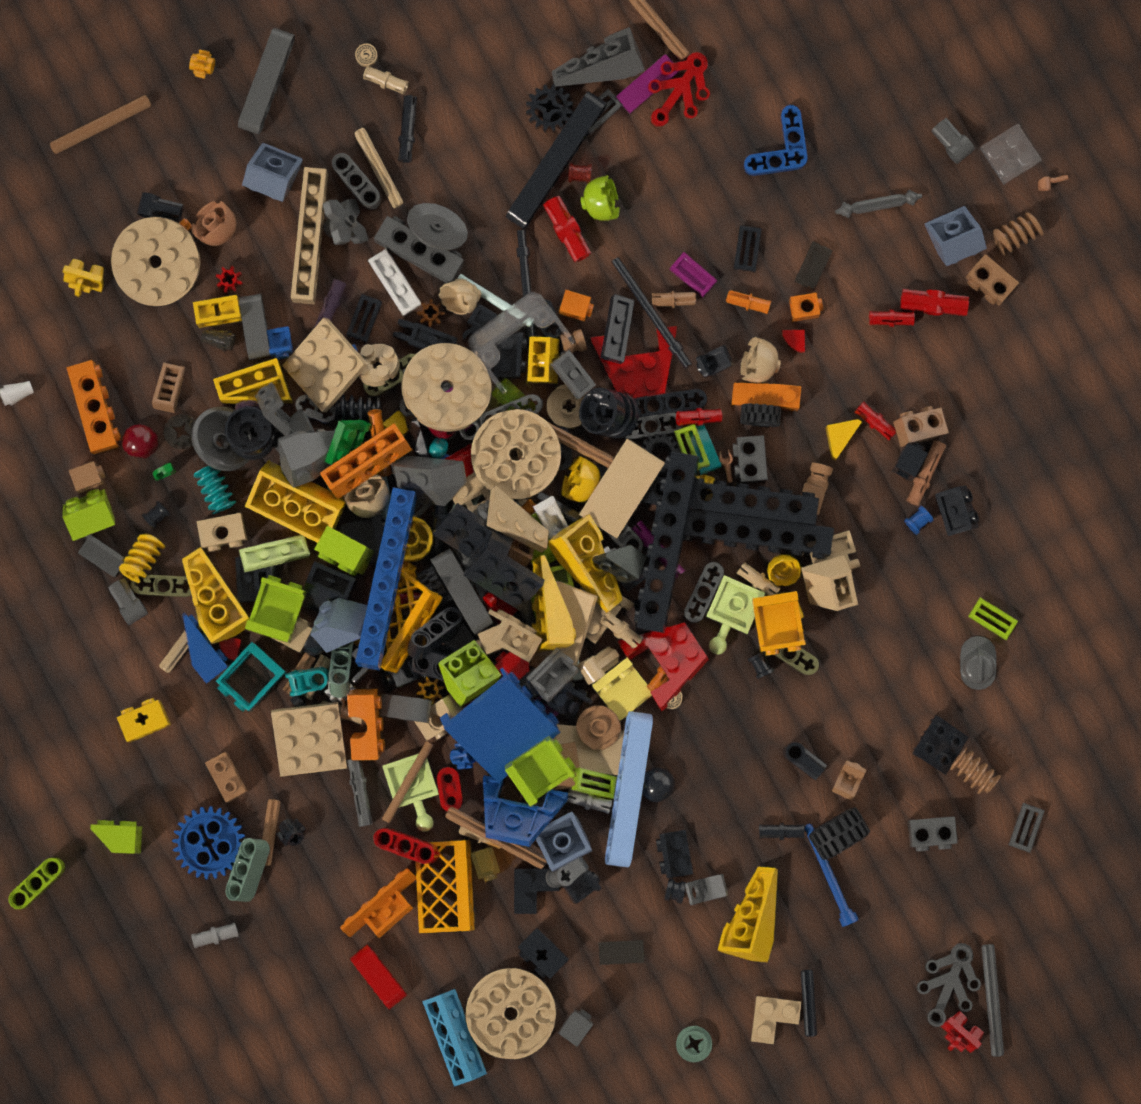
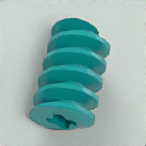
(214, 489)

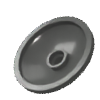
(211, 428)

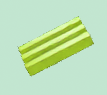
(685, 430)
(976, 609)
(578, 780)

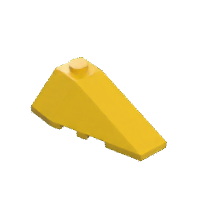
(575, 549)
(214, 603)
(552, 616)
(752, 927)

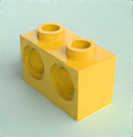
(217, 311)

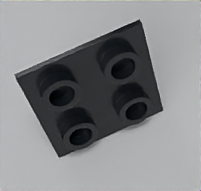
(940, 744)

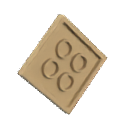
(325, 365)
(309, 739)

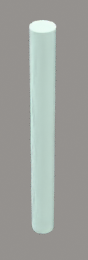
(492, 298)

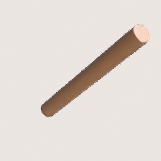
(398, 798)

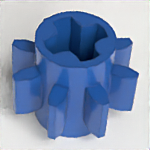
(461, 757)

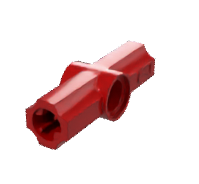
(567, 229)
(934, 302)

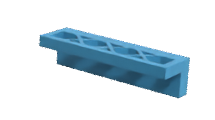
(458, 1036)

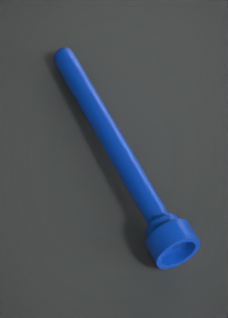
(847, 915)

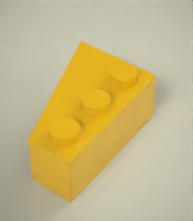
(247, 382)

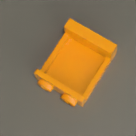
(778, 623)

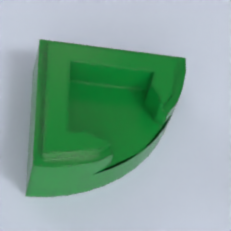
(164, 472)

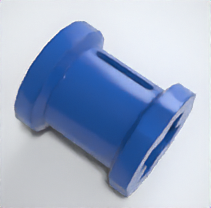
(918, 520)

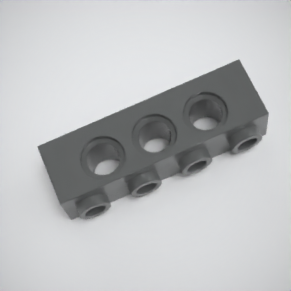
(386, 238)

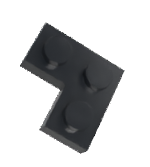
(526, 885)

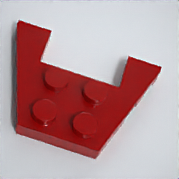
(640, 373)
(677, 655)

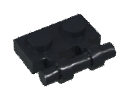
(249, 582)

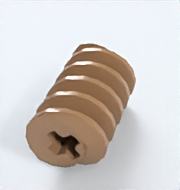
(1016, 231)
(974, 772)

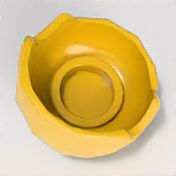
(784, 570)

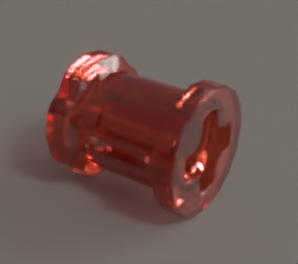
(579, 173)

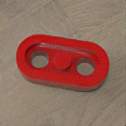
(449, 789)

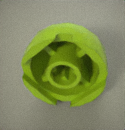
(600, 199)

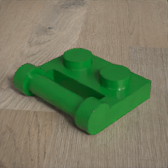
(343, 438)

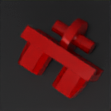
(959, 1036)

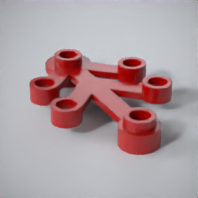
(680, 86)

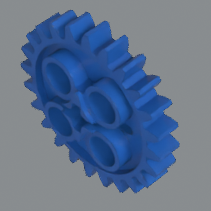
(190, 852)

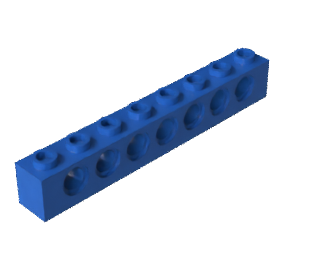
(386, 579)

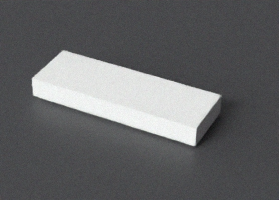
(394, 282)

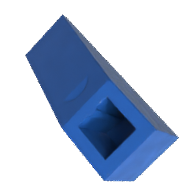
(202, 655)

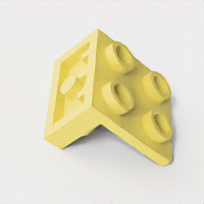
(622, 689)

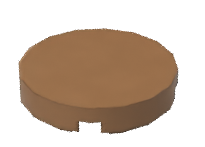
(598, 727)

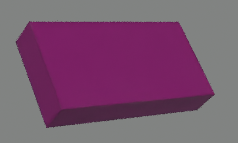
(693, 274)

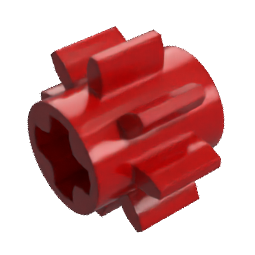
(222, 278)

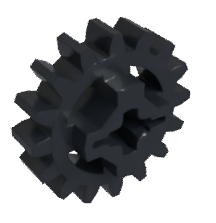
(557, 111)

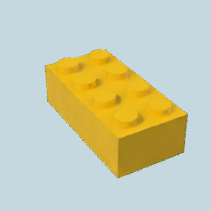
(302, 509)

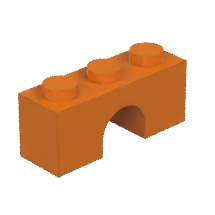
(366, 705)

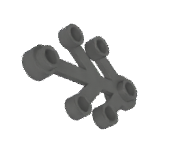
(950, 981)

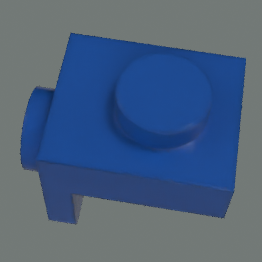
(280, 342)

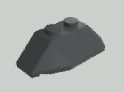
(431, 478)

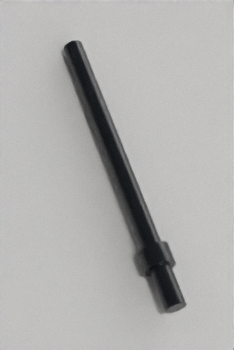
(523, 253)
(674, 346)

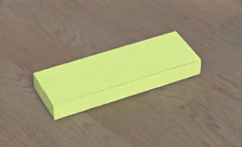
(274, 553)

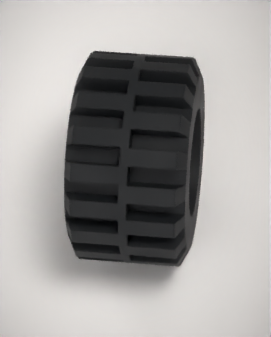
(839, 833)

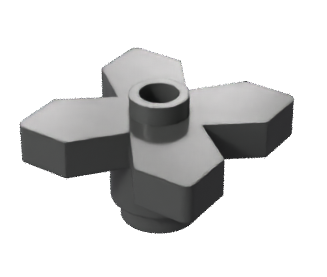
(342, 222)

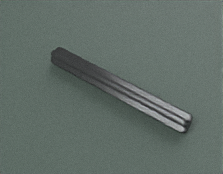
(992, 999)

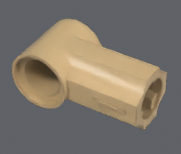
(596, 666)

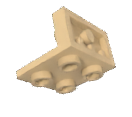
(515, 636)

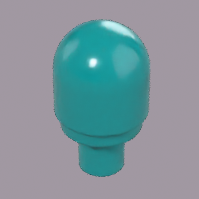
(438, 448)

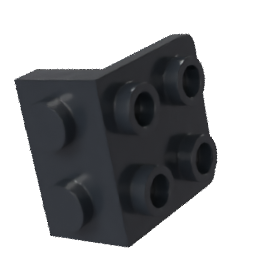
(366, 532)

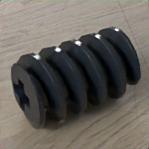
(355, 409)

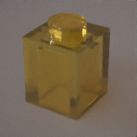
(486, 864)

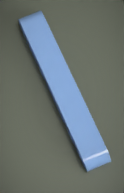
(628, 789)

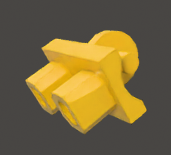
(82, 280)

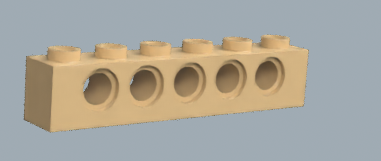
(309, 235)

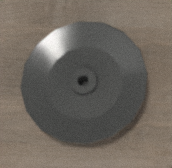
(437, 226)

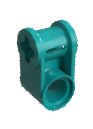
(303, 680)

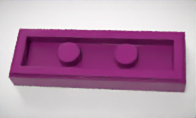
(638, 92)

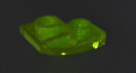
(512, 394)

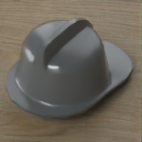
(978, 663)

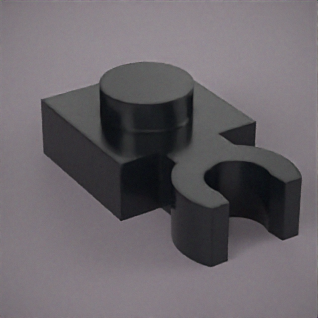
(479, 318)

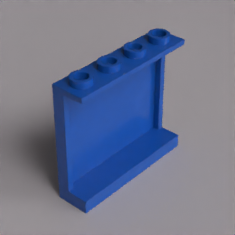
(501, 725)

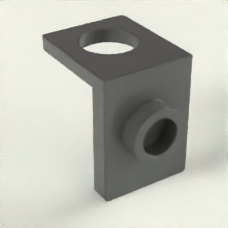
(706, 889)

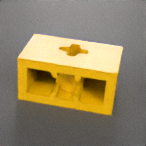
(541, 354)
(156, 720)

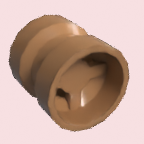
(579, 345)
(818, 480)

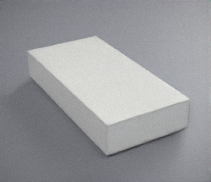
(550, 516)

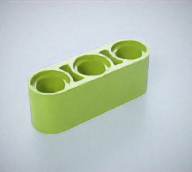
(26, 886)

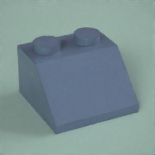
(272, 172)
(956, 236)
(338, 623)
(563, 841)

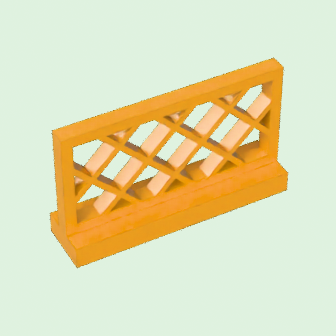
(419, 615)
(463, 889)

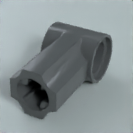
(956, 145)
(130, 605)

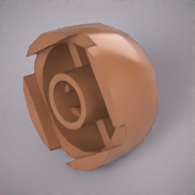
(214, 224)

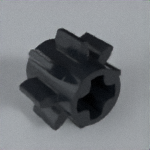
(291, 832)

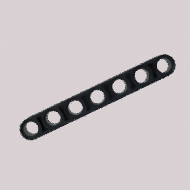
(556, 160)

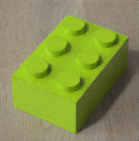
(340, 549)

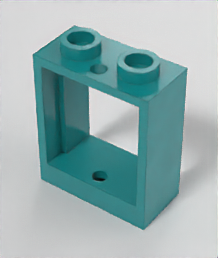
(226, 689)

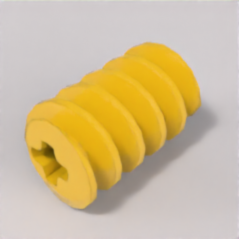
(140, 556)

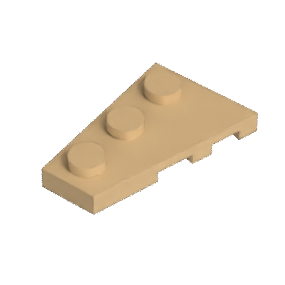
(515, 522)

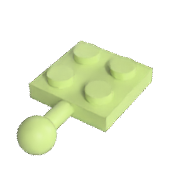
(733, 609)
(421, 788)

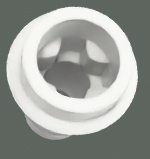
(15, 392)

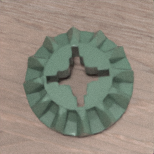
(691, 1054)

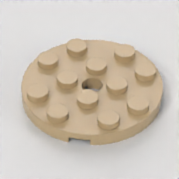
(133, 267)
(446, 409)
(516, 430)
(510, 1037)

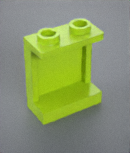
(276, 609)
(540, 769)

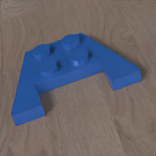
(514, 820)

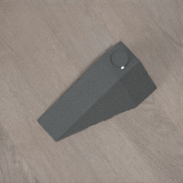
(612, 60)
(304, 455)

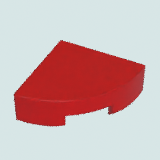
(795, 339)
(230, 647)

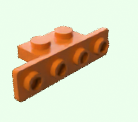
(384, 909)

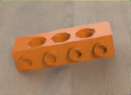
(79, 375)
(365, 461)

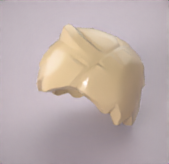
(459, 296)

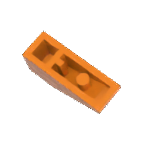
(770, 394)

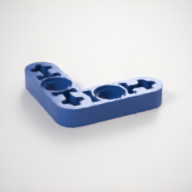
(790, 148)

